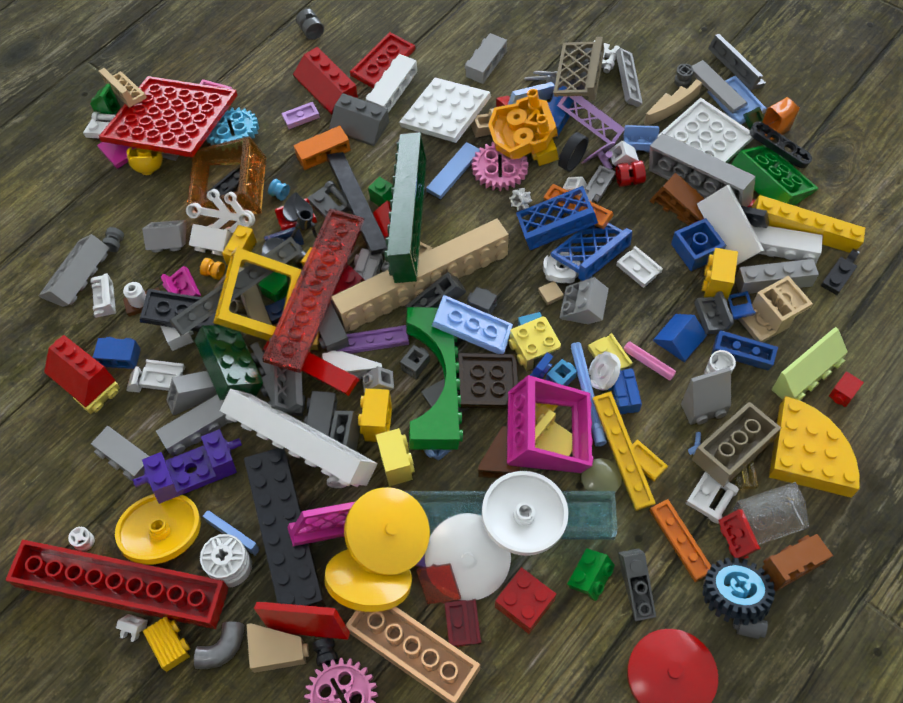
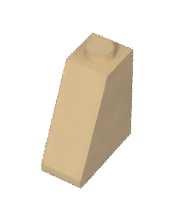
(274, 649)

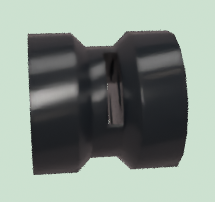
(325, 651)

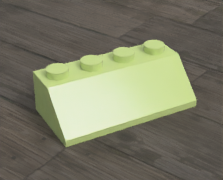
(811, 367)

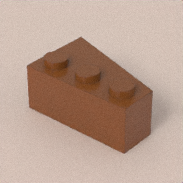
(680, 199)

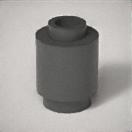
(752, 630)

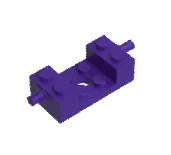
(169, 476)

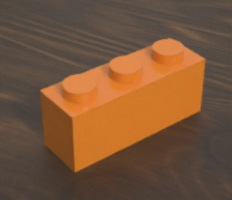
(315, 149)

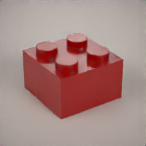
(525, 600)

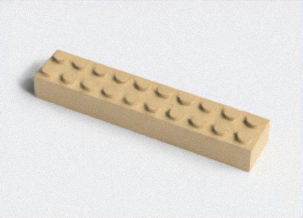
(458, 256)

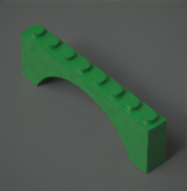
(440, 425)

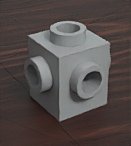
(378, 379)

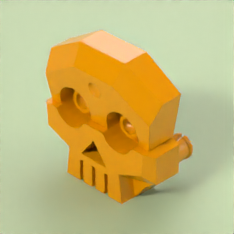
(534, 125)

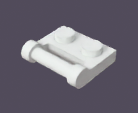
(95, 126)
(706, 492)

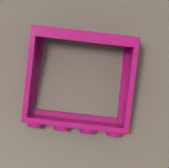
(521, 426)

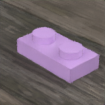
(300, 115)

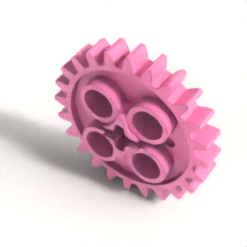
(486, 168)
(358, 685)

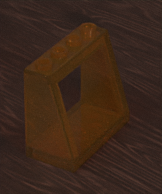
(251, 178)

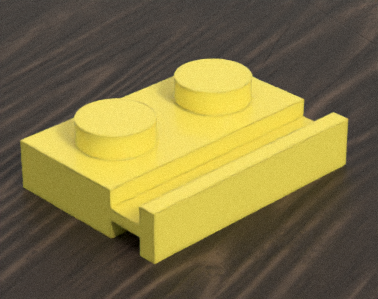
(610, 345)

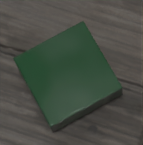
(753, 116)

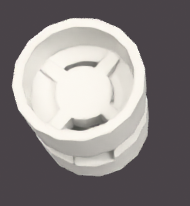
(720, 360)

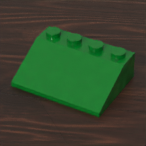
(774, 175)

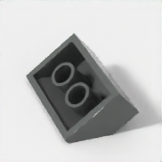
(359, 119)

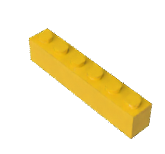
(835, 232)

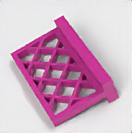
(319, 524)

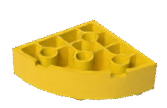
(812, 451)

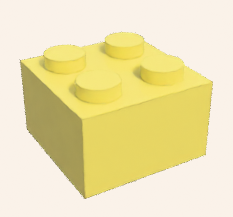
(395, 456)

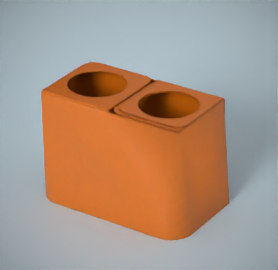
(785, 114)

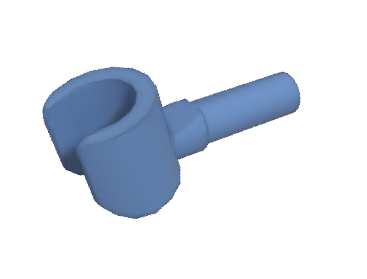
(692, 450)

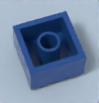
(696, 243)

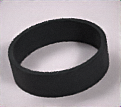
(576, 141)

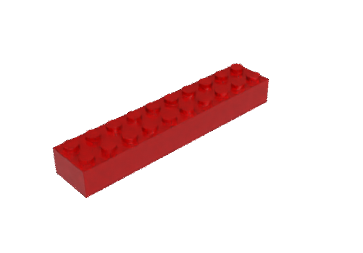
(118, 584)

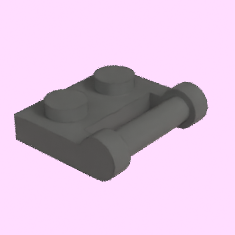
(323, 202)

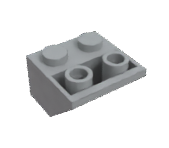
(584, 301)

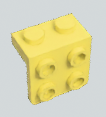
(533, 341)
(552, 436)

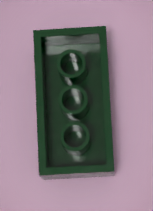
(227, 360)

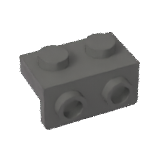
(714, 313)

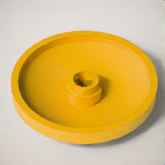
(156, 531)
(386, 531)
(362, 589)

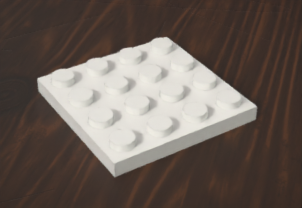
(445, 109)
(709, 131)

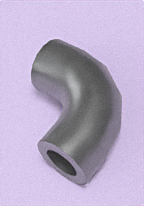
(223, 651)

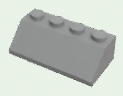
(75, 271)

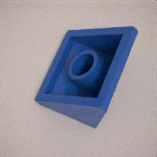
(681, 336)

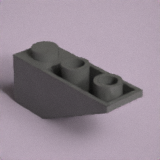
(637, 583)

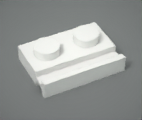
(639, 266)
(159, 374)

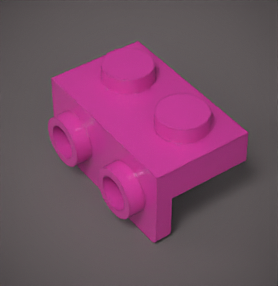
(181, 283)

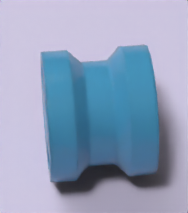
(278, 189)

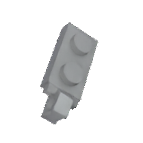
(599, 183)

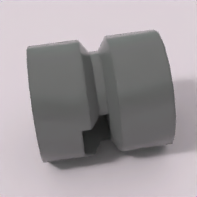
(310, 24)

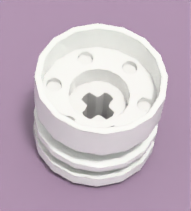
(236, 565)

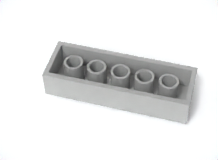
(699, 169)

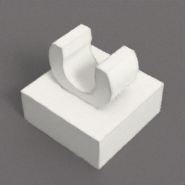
(132, 625)

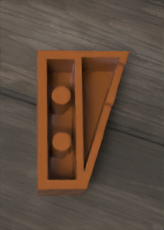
(796, 561)

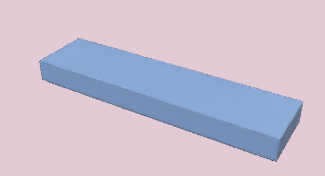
(452, 171)

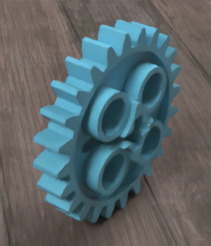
(243, 124)

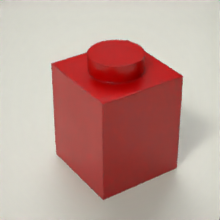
(845, 389)

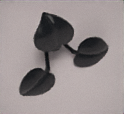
(294, 210)

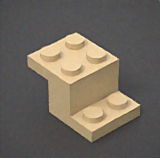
(775, 309)

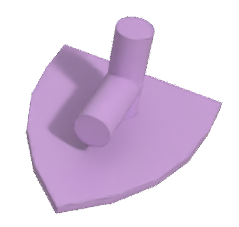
(603, 156)

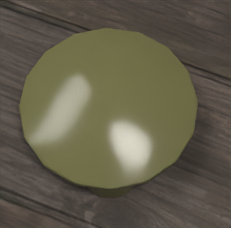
(602, 476)

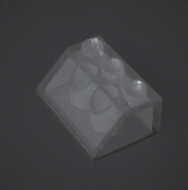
(775, 512)

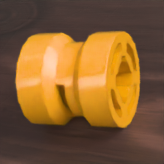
(212, 268)

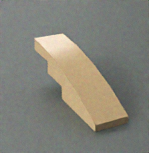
(671, 104)

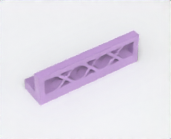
(596, 112)

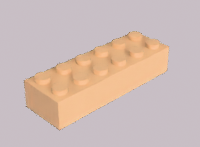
(416, 651)

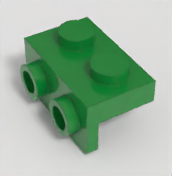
(591, 573)

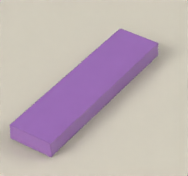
(376, 339)

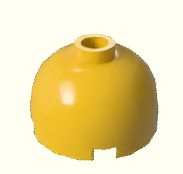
(144, 160)

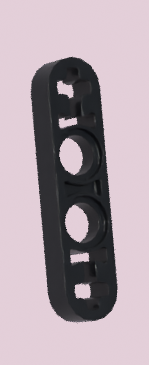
(781, 143)

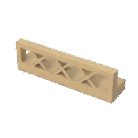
(117, 82)

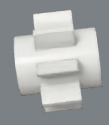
(520, 199)

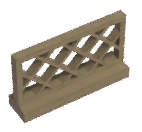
(592, 69)

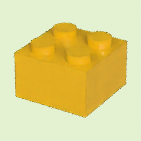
(720, 272)
(375, 413)

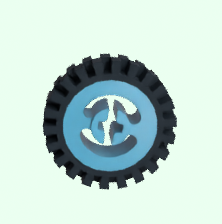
(733, 600)

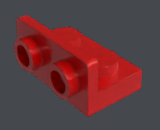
(738, 535)

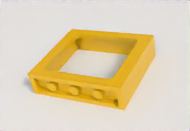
(240, 323)

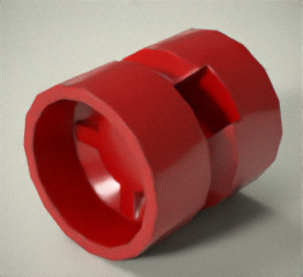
(636, 172)

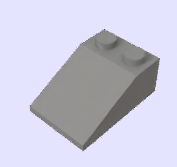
(708, 396)

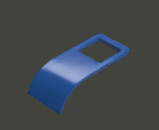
(742, 310)

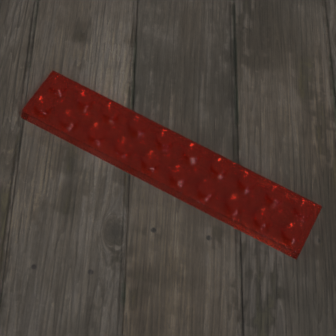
(313, 291)

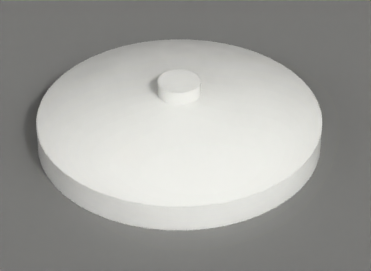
(524, 513)
(474, 557)

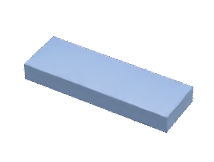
(544, 92)
(225, 528)

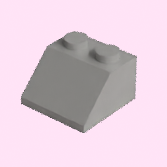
(165, 235)

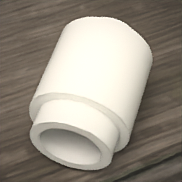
(135, 294)

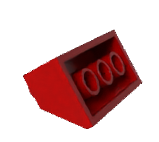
(323, 79)
(76, 371)

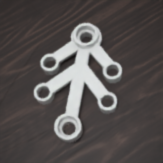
(223, 212)

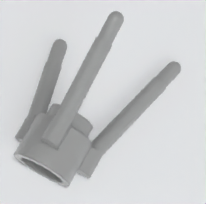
(551, 76)

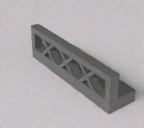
(736, 63)
(291, 390)

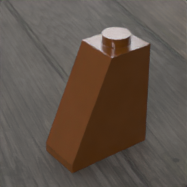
(495, 460)

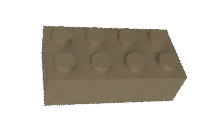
(736, 444)

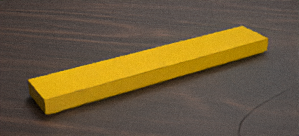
(623, 451)

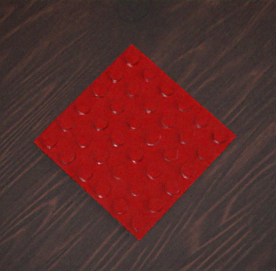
(171, 118)

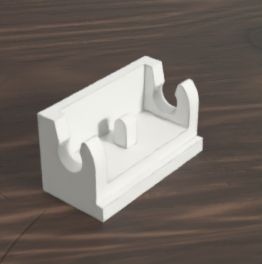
(103, 296)

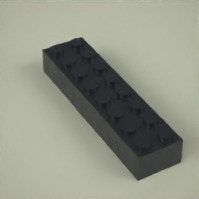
(276, 506)

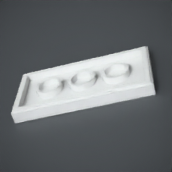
(731, 223)

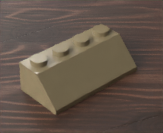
(248, 305)

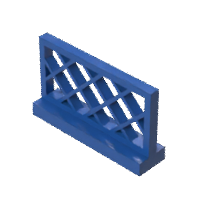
(561, 226)
(602, 254)

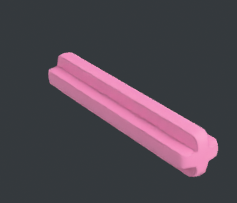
(649, 360)

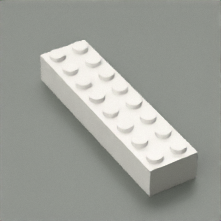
(298, 438)

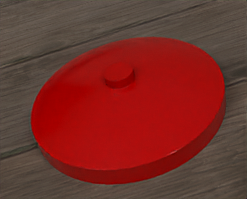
(672, 669)

